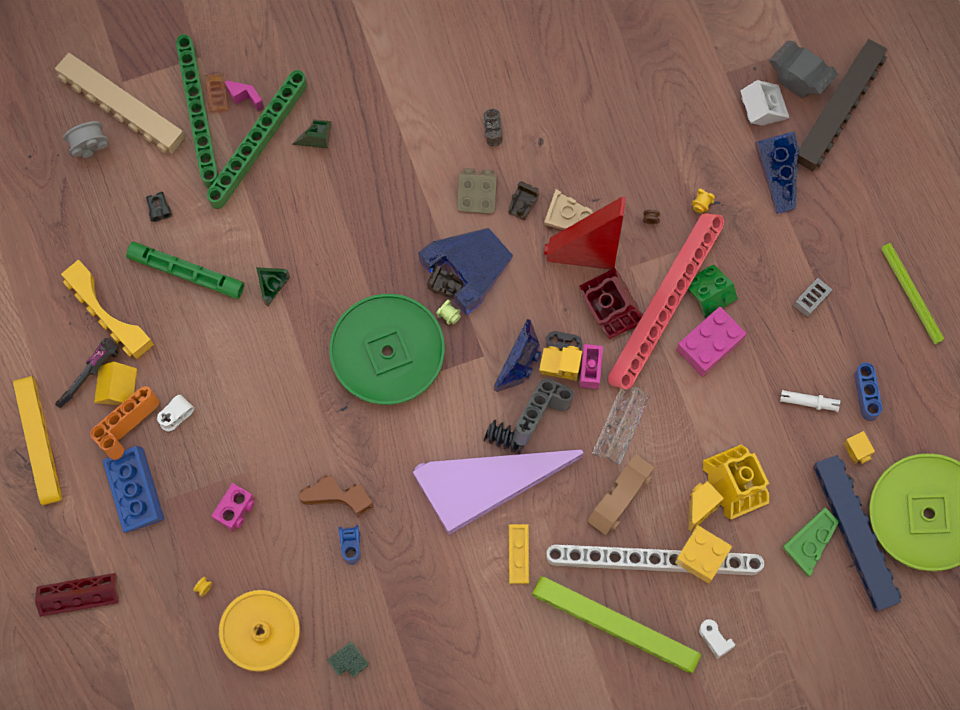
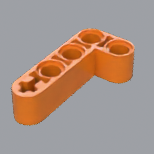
(122, 420)

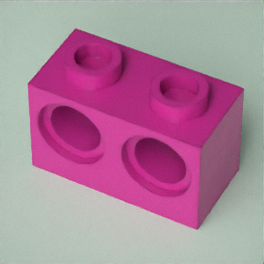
(228, 505)

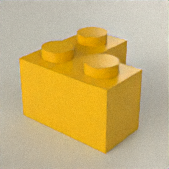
(562, 363)

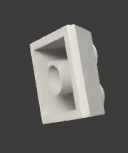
(764, 103)

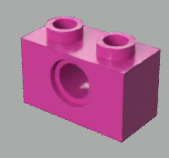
(591, 366)

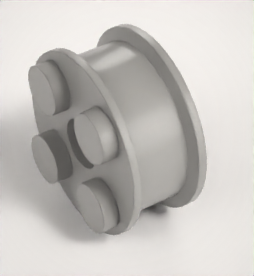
(85, 139)

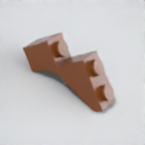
(328, 491)

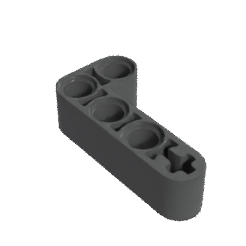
(546, 394)

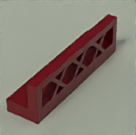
(76, 597)

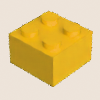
(703, 554)

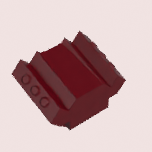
(611, 303)

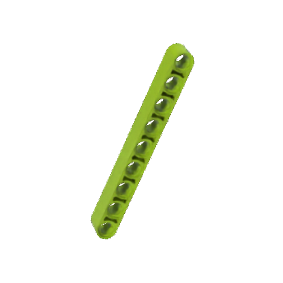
(616, 624)

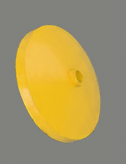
(246, 617)

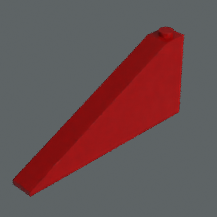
(591, 240)

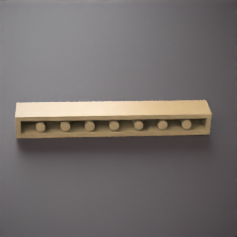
(120, 103)

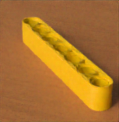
(37, 440)

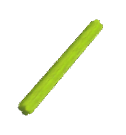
(912, 293)

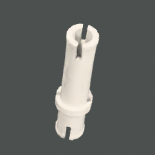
(818, 402)

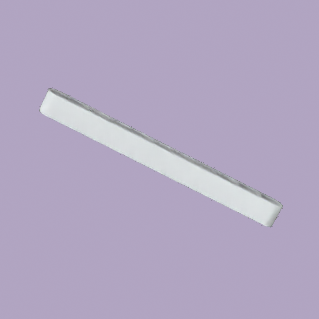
(644, 564)

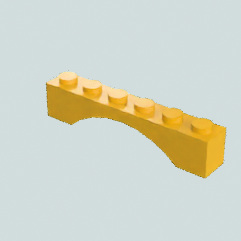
(83, 283)

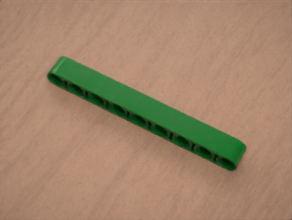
(194, 103)
(257, 147)

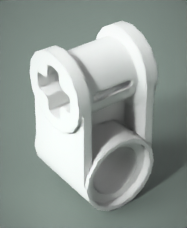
(176, 411)

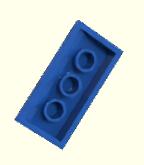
(133, 490)

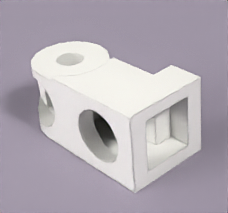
(714, 640)

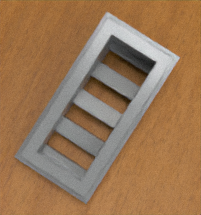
(804, 308)

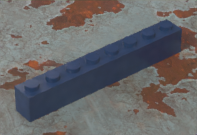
(857, 534)

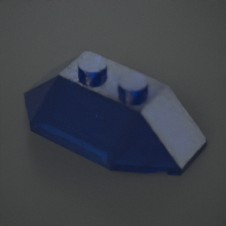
(520, 359)

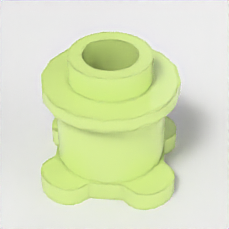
(449, 313)

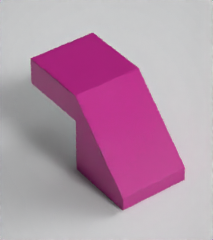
(242, 91)

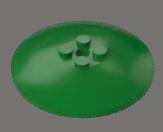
(384, 323)

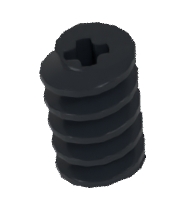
(502, 436)

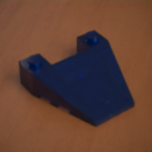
(476, 259)

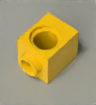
(859, 448)

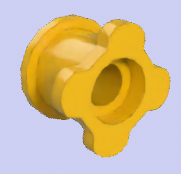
(702, 201)

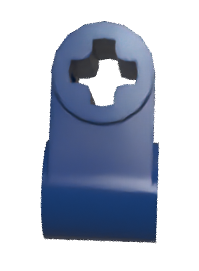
(349, 541)

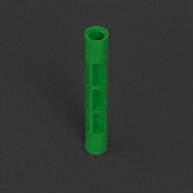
(185, 270)

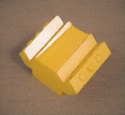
(738, 480)

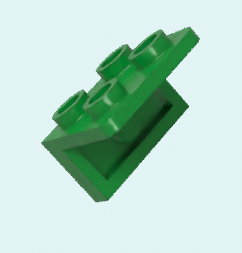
(712, 290)

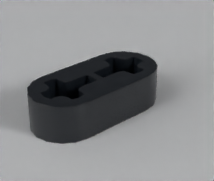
(565, 337)

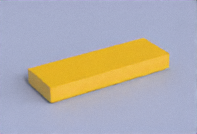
(518, 553)

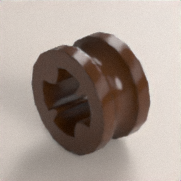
(651, 217)

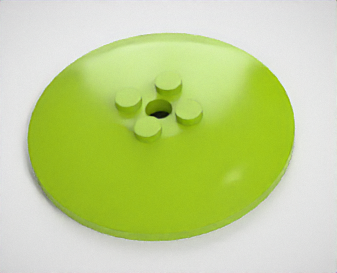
(898, 510)

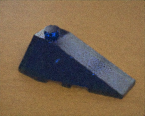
(779, 164)

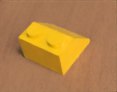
(702, 504)

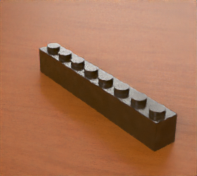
(840, 105)

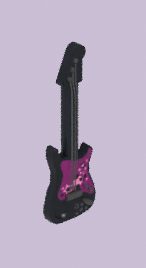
(104, 350)

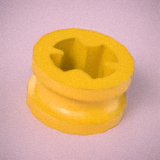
(202, 586)

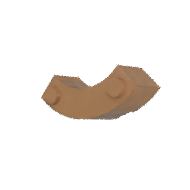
(626, 487)

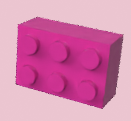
(711, 341)

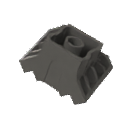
(801, 70)

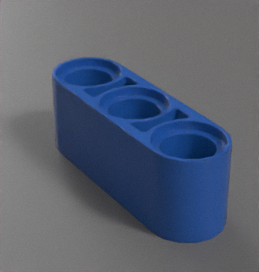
(871, 383)

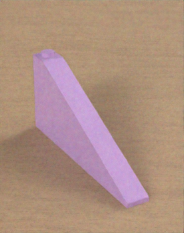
(474, 486)

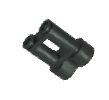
(161, 212)

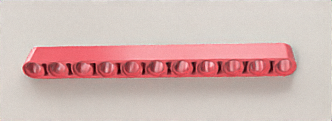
(665, 301)

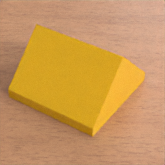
(115, 383)

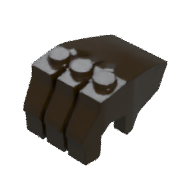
(523, 200)
(444, 282)

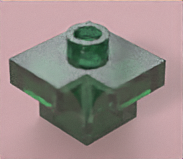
(348, 659)

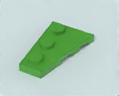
(810, 541)

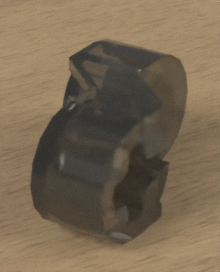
(493, 119)

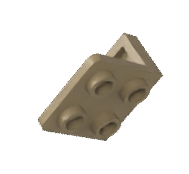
(477, 190)

